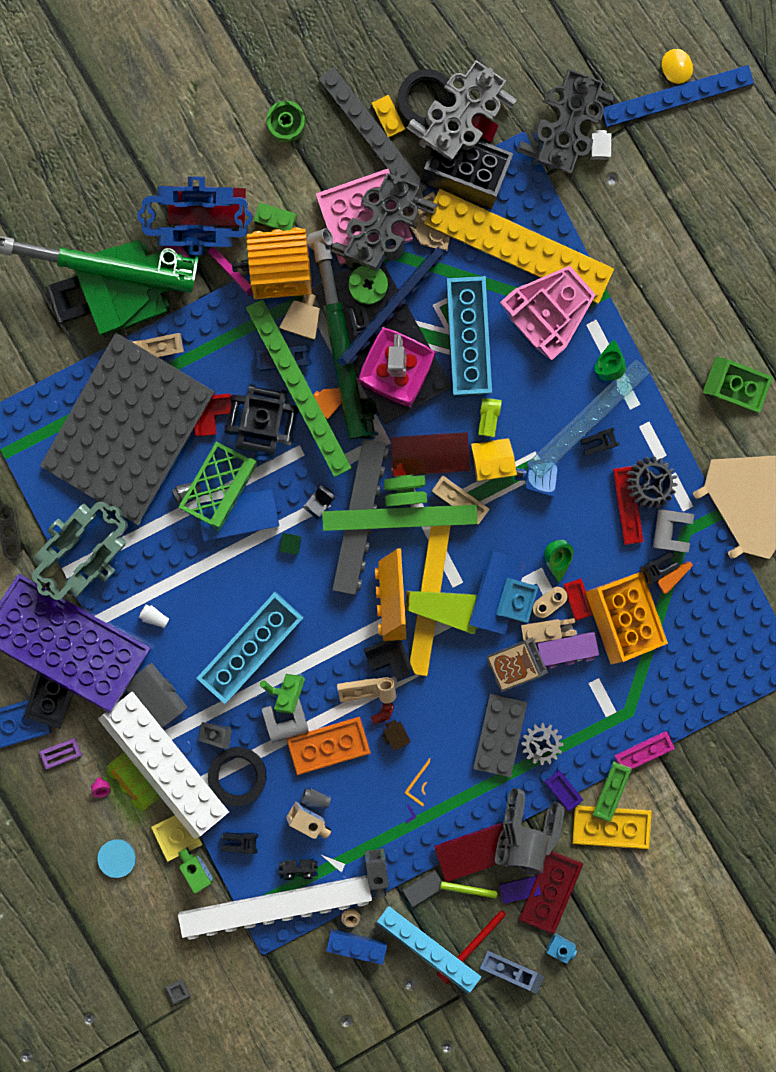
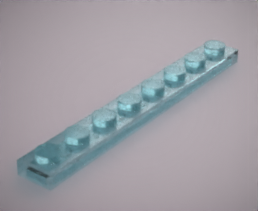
(587, 419)

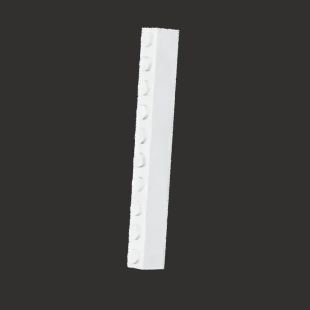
(275, 906)

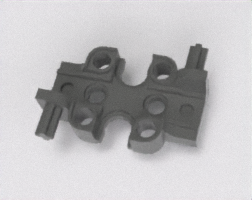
(549, 150)
(372, 254)

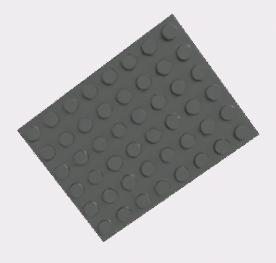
(127, 428)

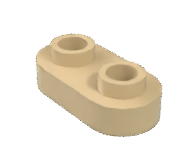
(550, 602)

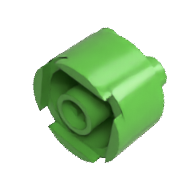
(289, 132)
(364, 295)

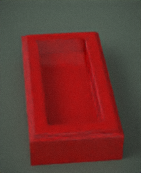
(578, 599)

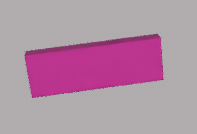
(227, 267)
(645, 751)

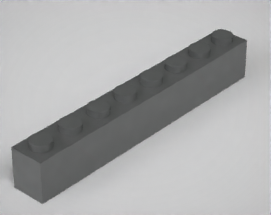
(362, 498)

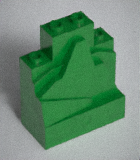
(120, 302)

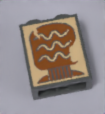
(516, 664)

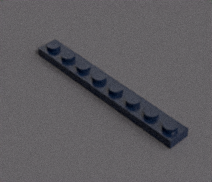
(385, 313)

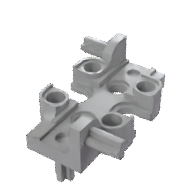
(447, 141)

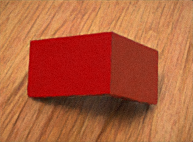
(218, 405)

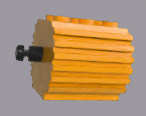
(277, 263)

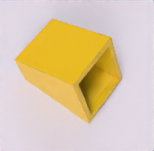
(493, 460)

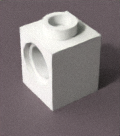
(601, 145)

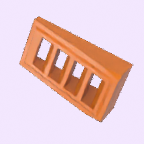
(672, 578)

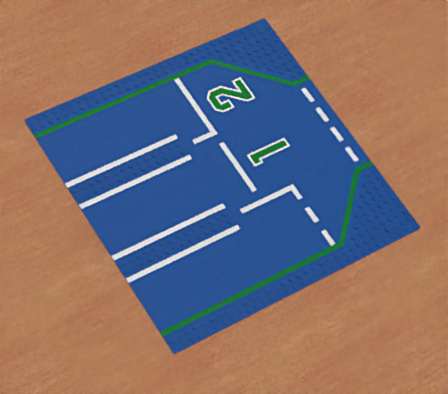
(713, 618)

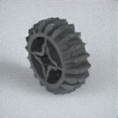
(637, 490)

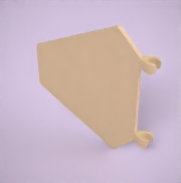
(746, 500)

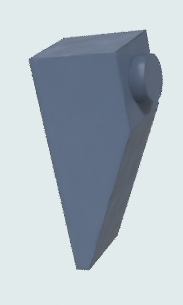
(512, 972)

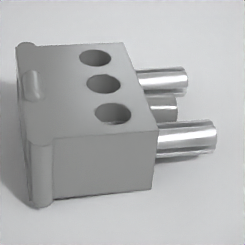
(397, 358)

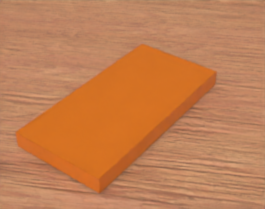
(328, 745)

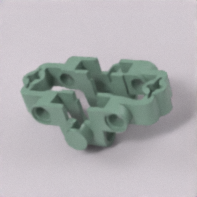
(67, 538)

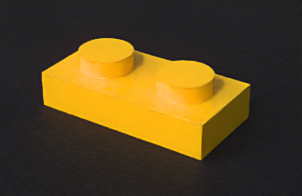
(388, 116)

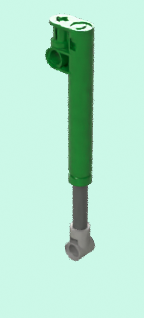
(174, 275)

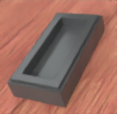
(423, 888)

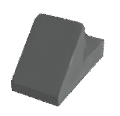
(215, 734)

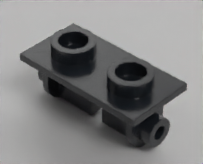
(305, 870)

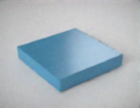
(517, 600)

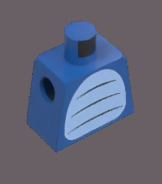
(545, 485)

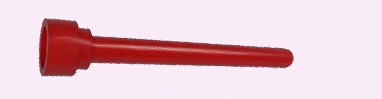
(477, 940)

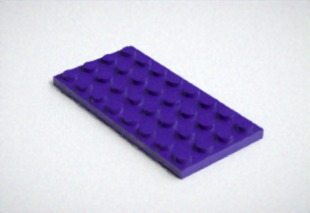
(68, 644)

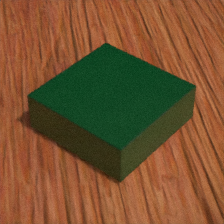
(290, 543)

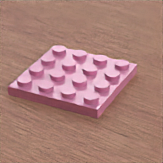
(344, 203)

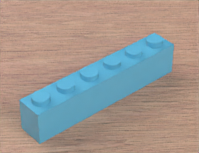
(428, 950)

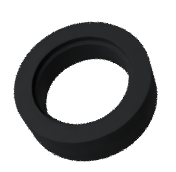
(415, 78)
(223, 795)

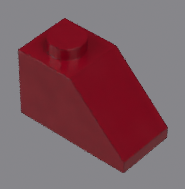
(485, 125)

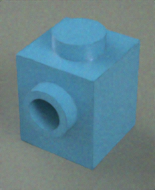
(561, 948)

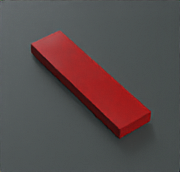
(627, 507)

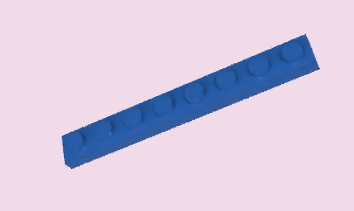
(677, 96)

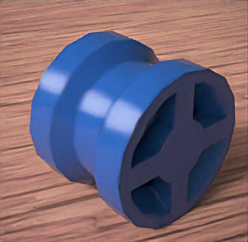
(263, 455)

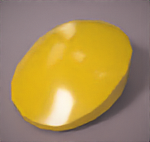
(677, 66)

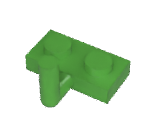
(288, 694)

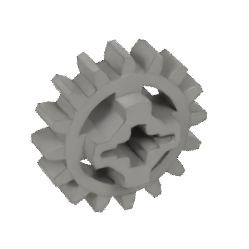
(545, 735)

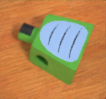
(196, 878)

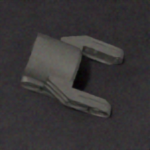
(523, 845)

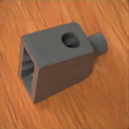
(377, 871)

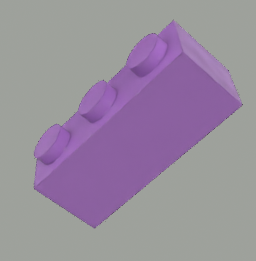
(568, 649)

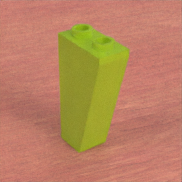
(446, 608)

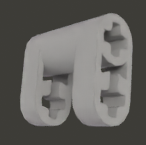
(664, 530)
(287, 728)

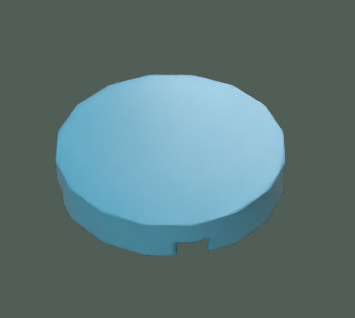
(116, 858)

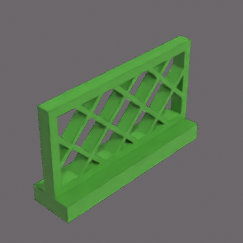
(230, 497)

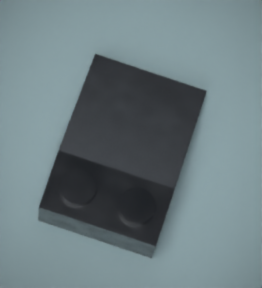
(48, 702)

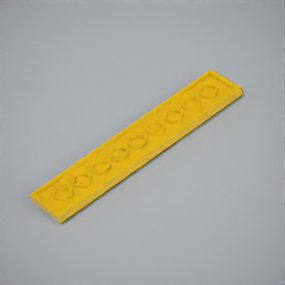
(513, 242)

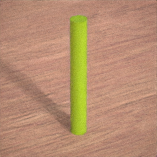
(468, 890)

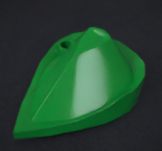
(611, 363)
(558, 558)

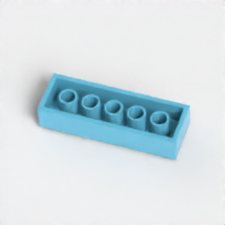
(469, 336)
(250, 647)

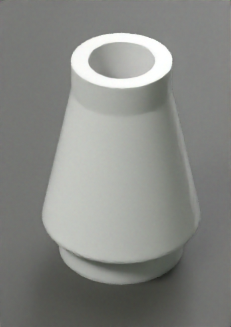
(153, 616)

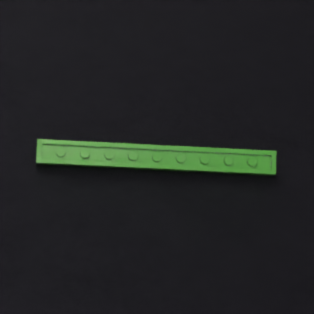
(298, 388)

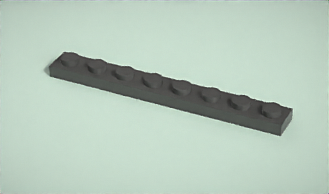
(368, 127)

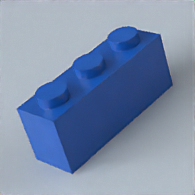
(356, 946)

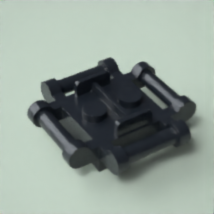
(261, 419)

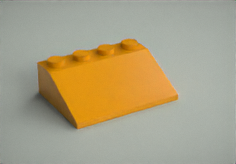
(392, 597)
(626, 618)

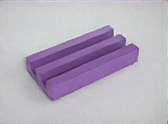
(75, 747)

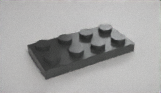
(500, 735)

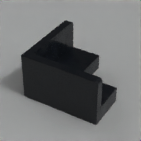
(390, 653)

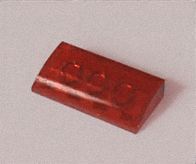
(430, 454)

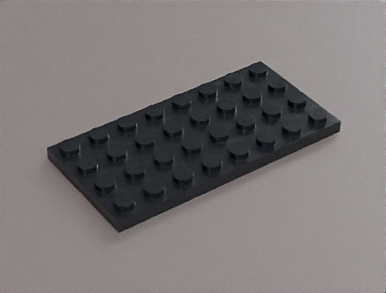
(401, 322)

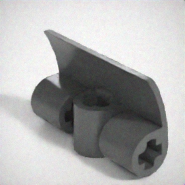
(157, 695)

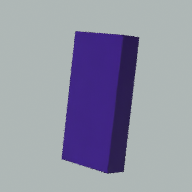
(563, 790)
(518, 889)

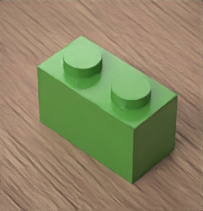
(274, 217)

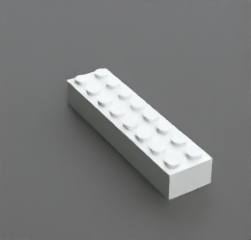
(163, 765)

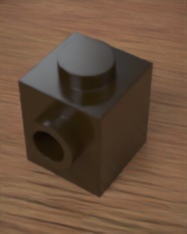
(395, 734)

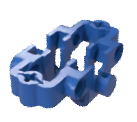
(195, 234)

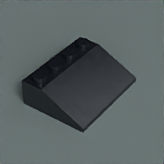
(471, 173)

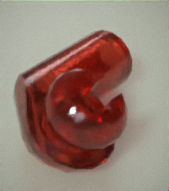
(385, 713)

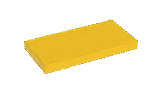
(627, 828)

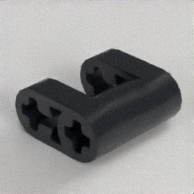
(60, 302)

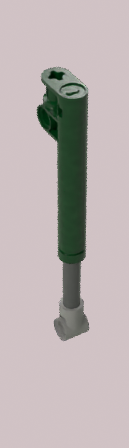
(357, 411)

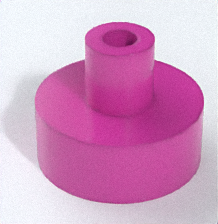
(100, 788)

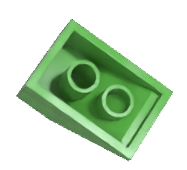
(737, 384)

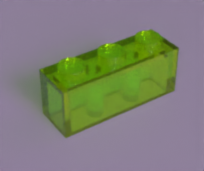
(132, 782)

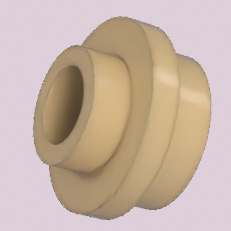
(350, 922)

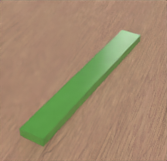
(399, 517)

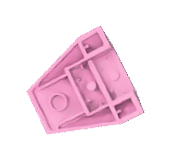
(549, 309)

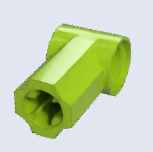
(489, 413)

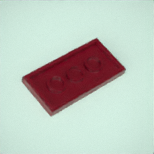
(198, 215)
(468, 852)
(556, 888)

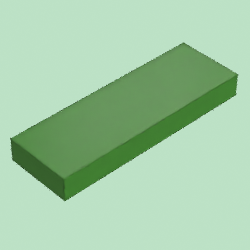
(612, 791)

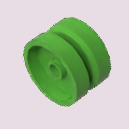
(405, 492)

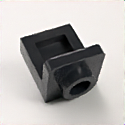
(319, 501)

